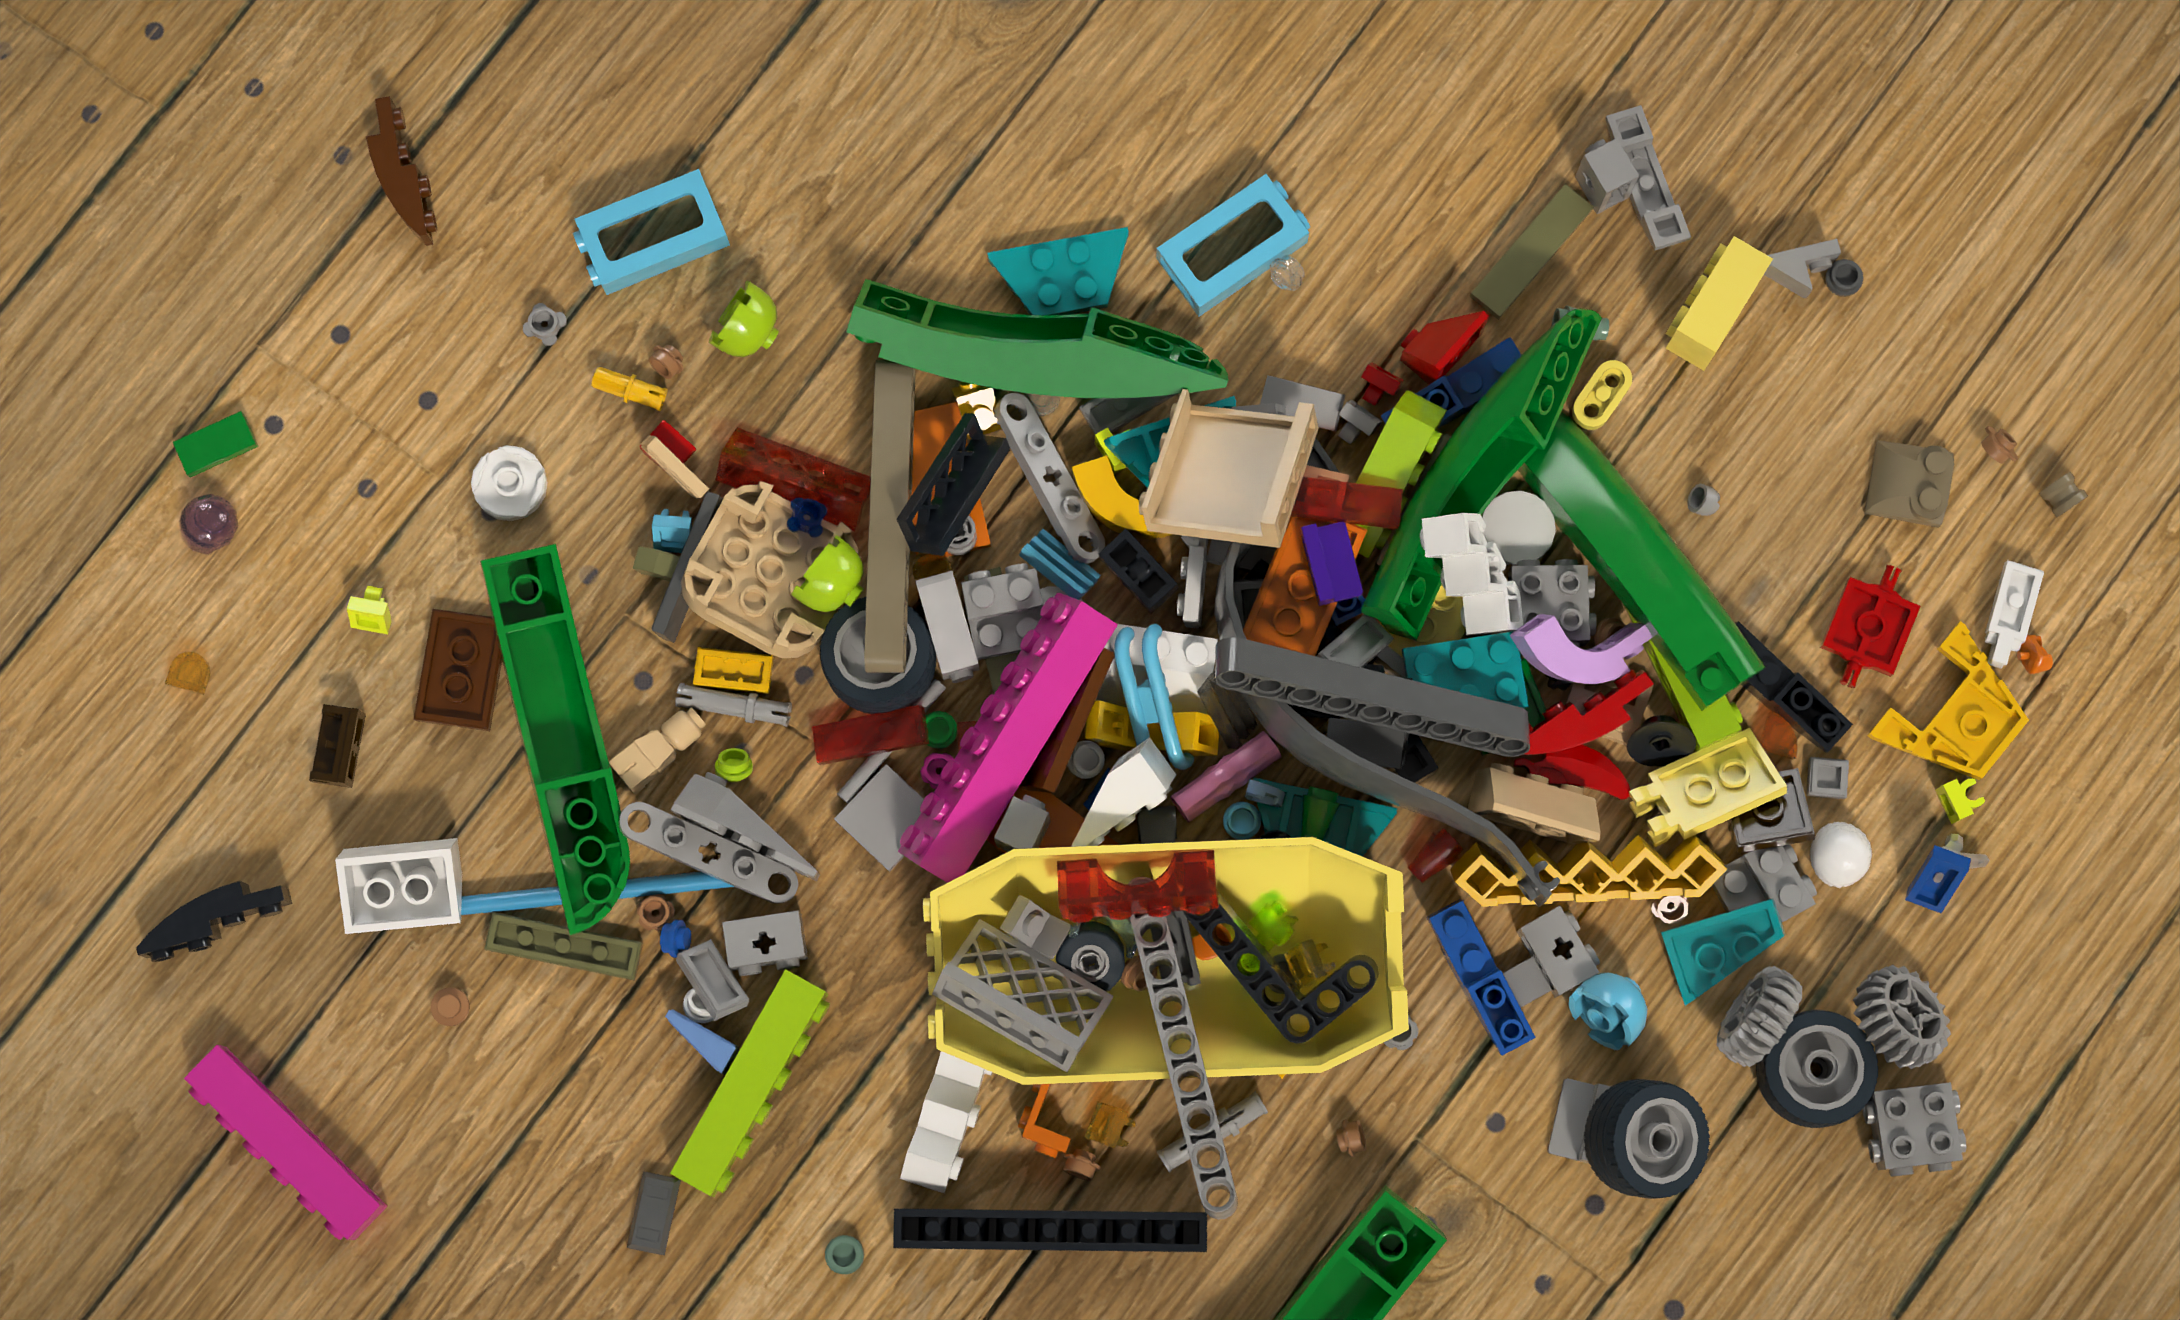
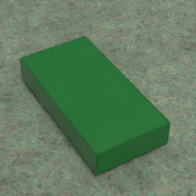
(215, 444)

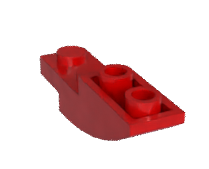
(1603, 713)

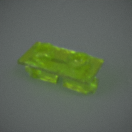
(1272, 930)

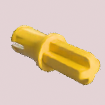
(629, 388)

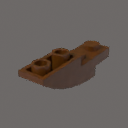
(401, 182)

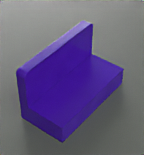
(1331, 562)

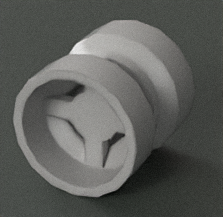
(965, 538)

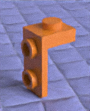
(1046, 1141)

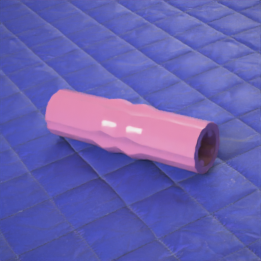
(1226, 776)

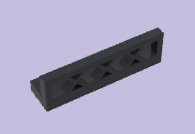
(954, 492)

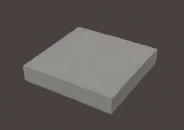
(882, 815)

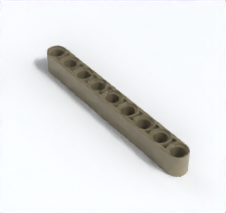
(889, 494)

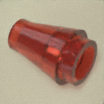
(1435, 855)

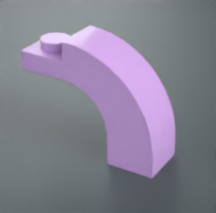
(1552, 653)

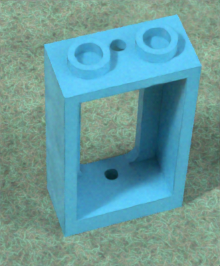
(658, 257)
(1209, 293)

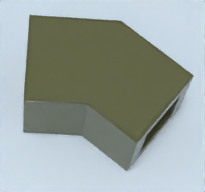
(655, 563)

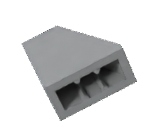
(948, 626)

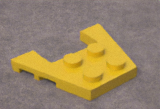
(1971, 724)

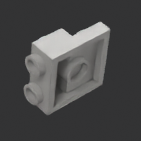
(1002, 609)
(1766, 876)

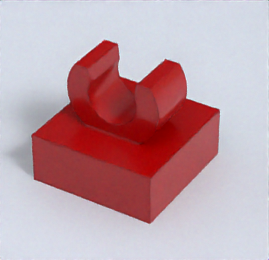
(1381, 381)

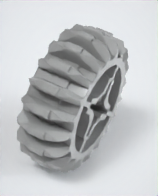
(1759, 1016)
(1902, 1017)

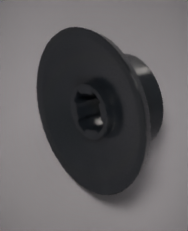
(1660, 741)

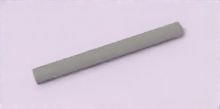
(873, 762)

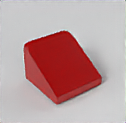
(673, 441)

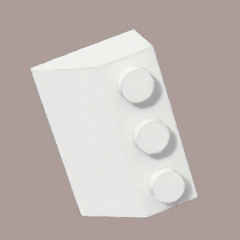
(1183, 660)
(400, 885)

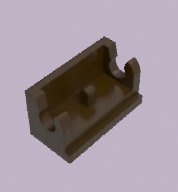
(338, 746)

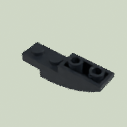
(1794, 698)
(198, 921)

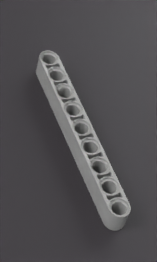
(1186, 1064)

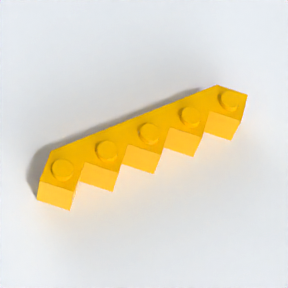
(1591, 877)

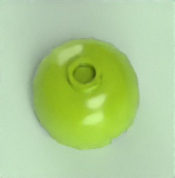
(746, 323)
(832, 578)

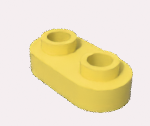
(1601, 396)

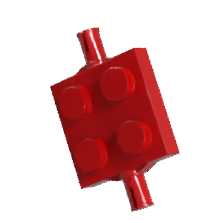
(1870, 626)

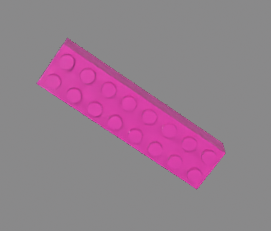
(1006, 737)

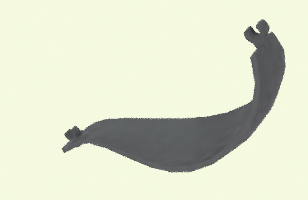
(1356, 772)

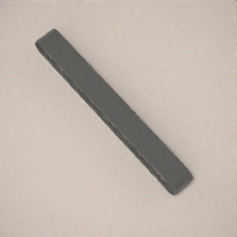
(1371, 697)

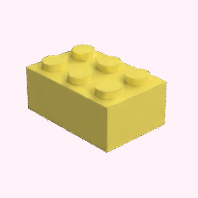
(1716, 302)

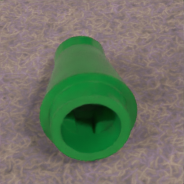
(1318, 811)

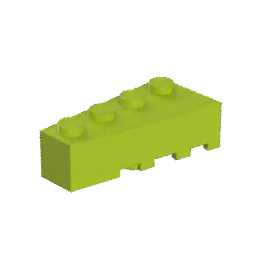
(1398, 454)

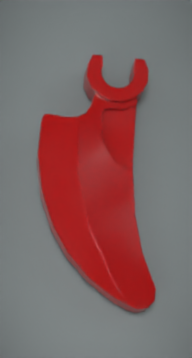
(1580, 768)

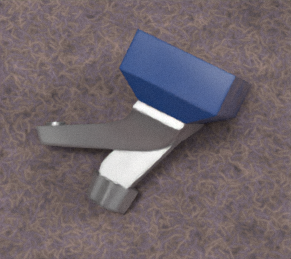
(1942, 874)

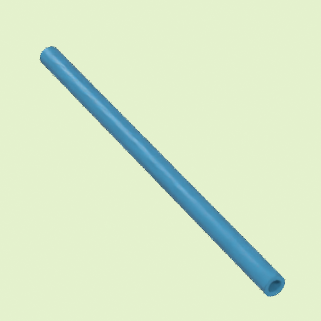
(550, 895)

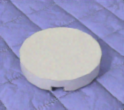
(509, 483)
(1519, 526)

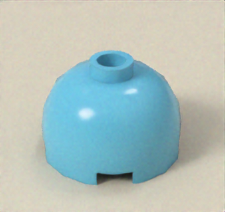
(1611, 1008)

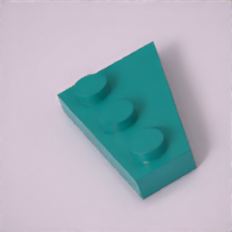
(1719, 945)

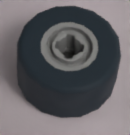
(1096, 945)

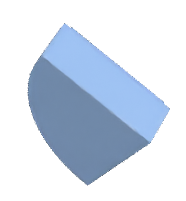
(1264, 794)

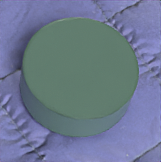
(844, 1254)

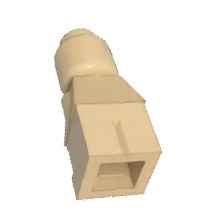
(655, 751)

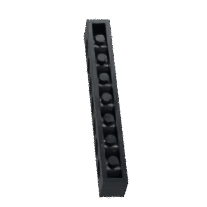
(1050, 1230)

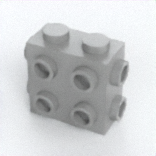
(1560, 592)
(1915, 1128)

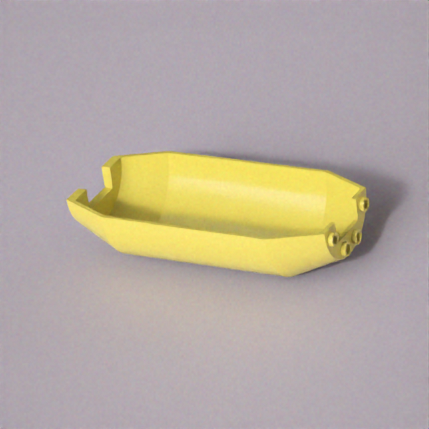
(1330, 890)

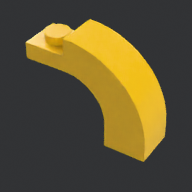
(1108, 500)
(1112, 729)

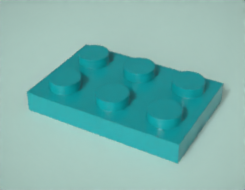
(1474, 666)

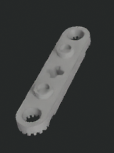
(1039, 457)
(682, 841)

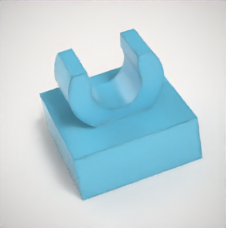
(671, 531)

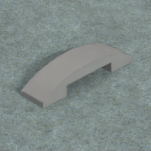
(1651, 195)

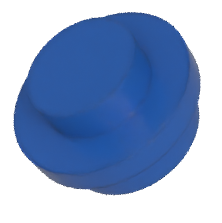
(675, 938)

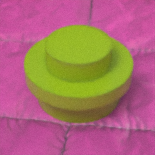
(733, 765)

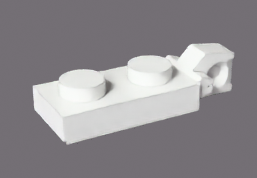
(1194, 571)
(2012, 611)

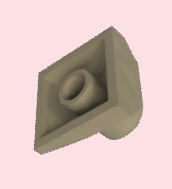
(1910, 483)

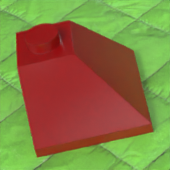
(1441, 345)

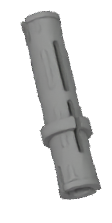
(733, 704)
(1251, 1107)

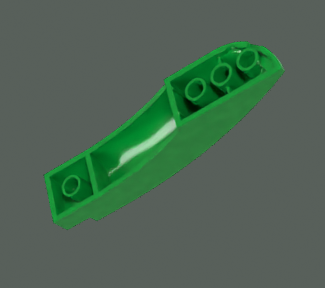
(1032, 353)
(1476, 464)
(1640, 563)
(559, 731)
(1368, 1264)

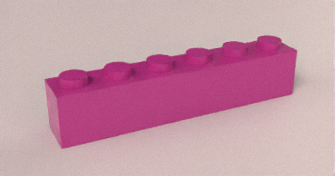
(285, 1143)

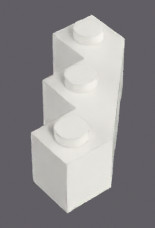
(1474, 572)
(943, 1123)

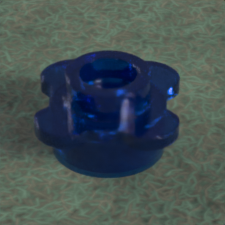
(809, 507)

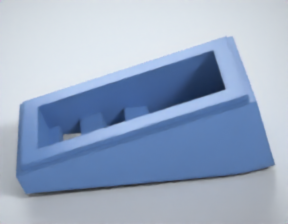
(712, 1047)

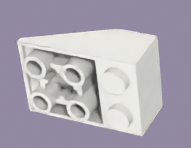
(1135, 781)

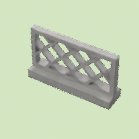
(1010, 1013)

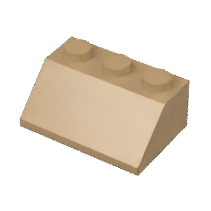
(1534, 805)

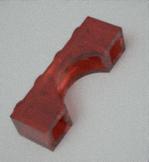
(1185, 886)

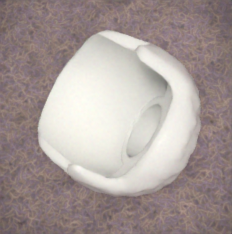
(1840, 854)

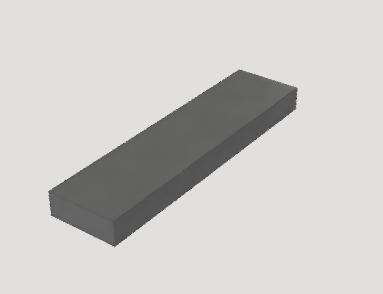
(673, 606)

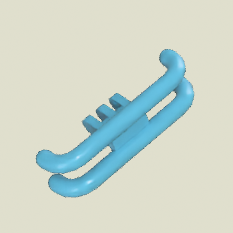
(1150, 700)

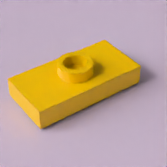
(733, 670)

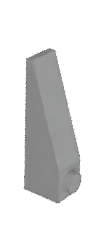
(720, 811)

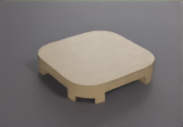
(749, 569)

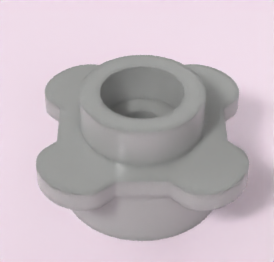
(542, 313)

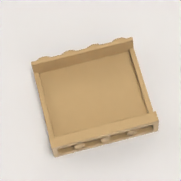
(1228, 473)

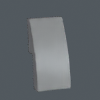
(1290, 393)

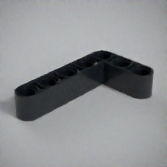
(1272, 973)

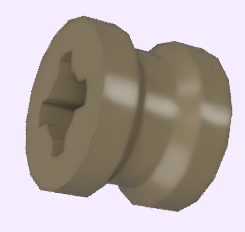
(2063, 494)

